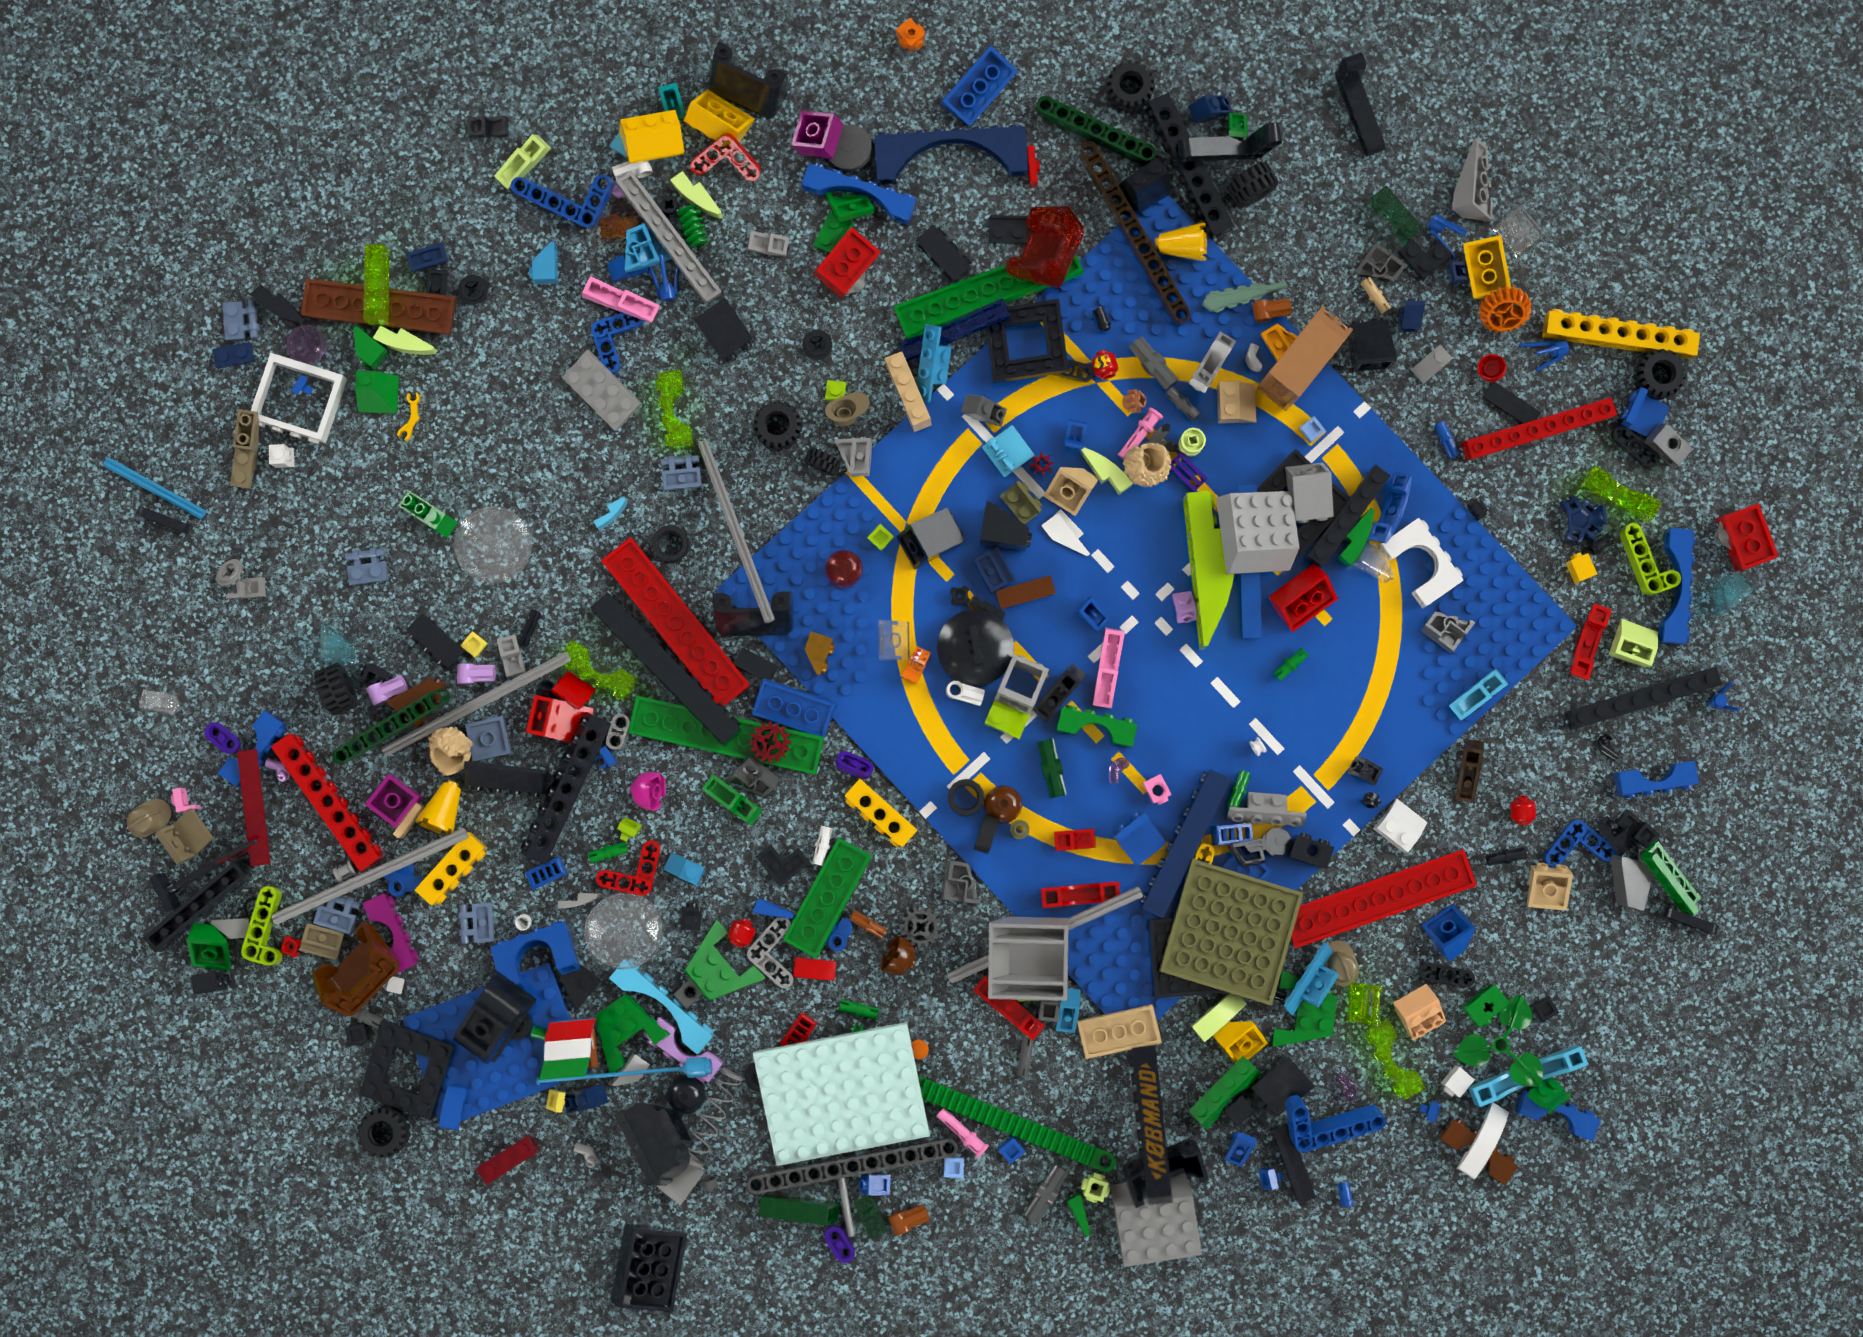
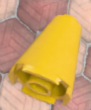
(1184, 242)
(441, 809)

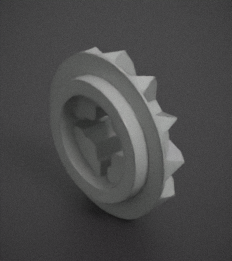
(224, 573)

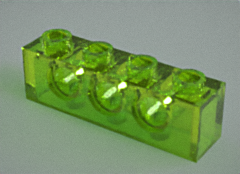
(376, 284)

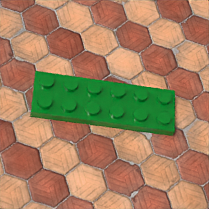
(827, 898)

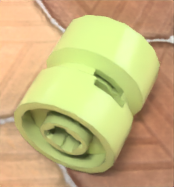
(1191, 442)

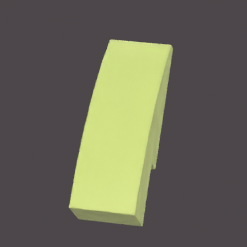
(522, 160)
(695, 195)
(403, 342)
(1106, 470)
(1218, 1016)

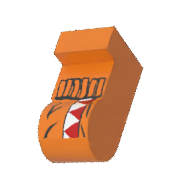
(916, 665)

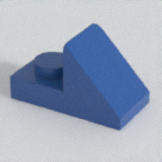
(617, 270)
(1239, 1148)

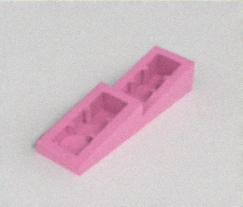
(620, 300)
(1108, 667)

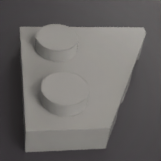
(856, 455)

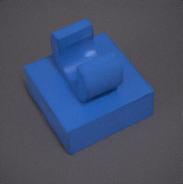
(301, 386)
(607, 756)
(1432, 1110)
(1269, 1178)

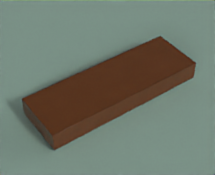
(1025, 592)

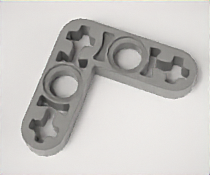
(765, 956)

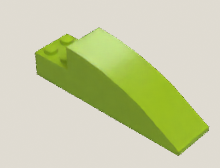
(1207, 564)

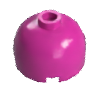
(648, 790)

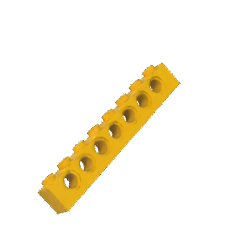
(1553, 329)

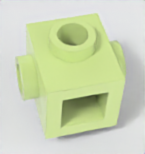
(1098, 1194)

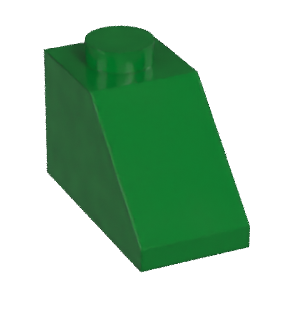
(368, 350)

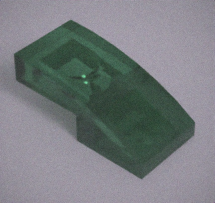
(871, 1217)

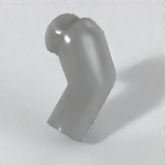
(1251, 359)
(589, 1154)

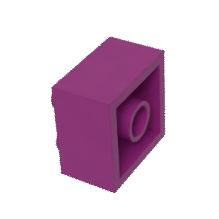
(817, 134)
(393, 800)

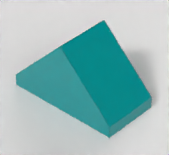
(671, 99)

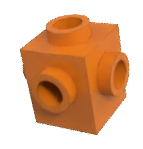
(910, 35)

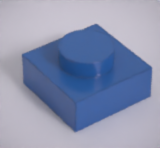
(1011, 1149)

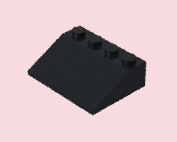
(648, 1268)

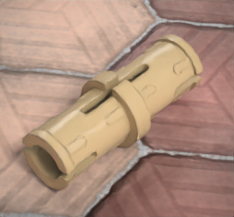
(1375, 295)

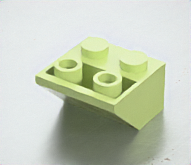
(1635, 644)

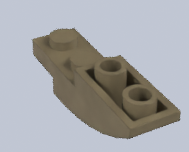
(246, 448)

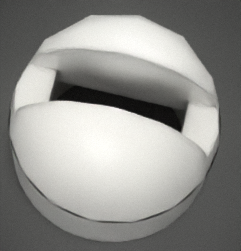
(522, 925)

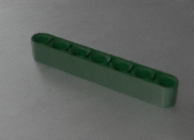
(1090, 123)
(382, 729)

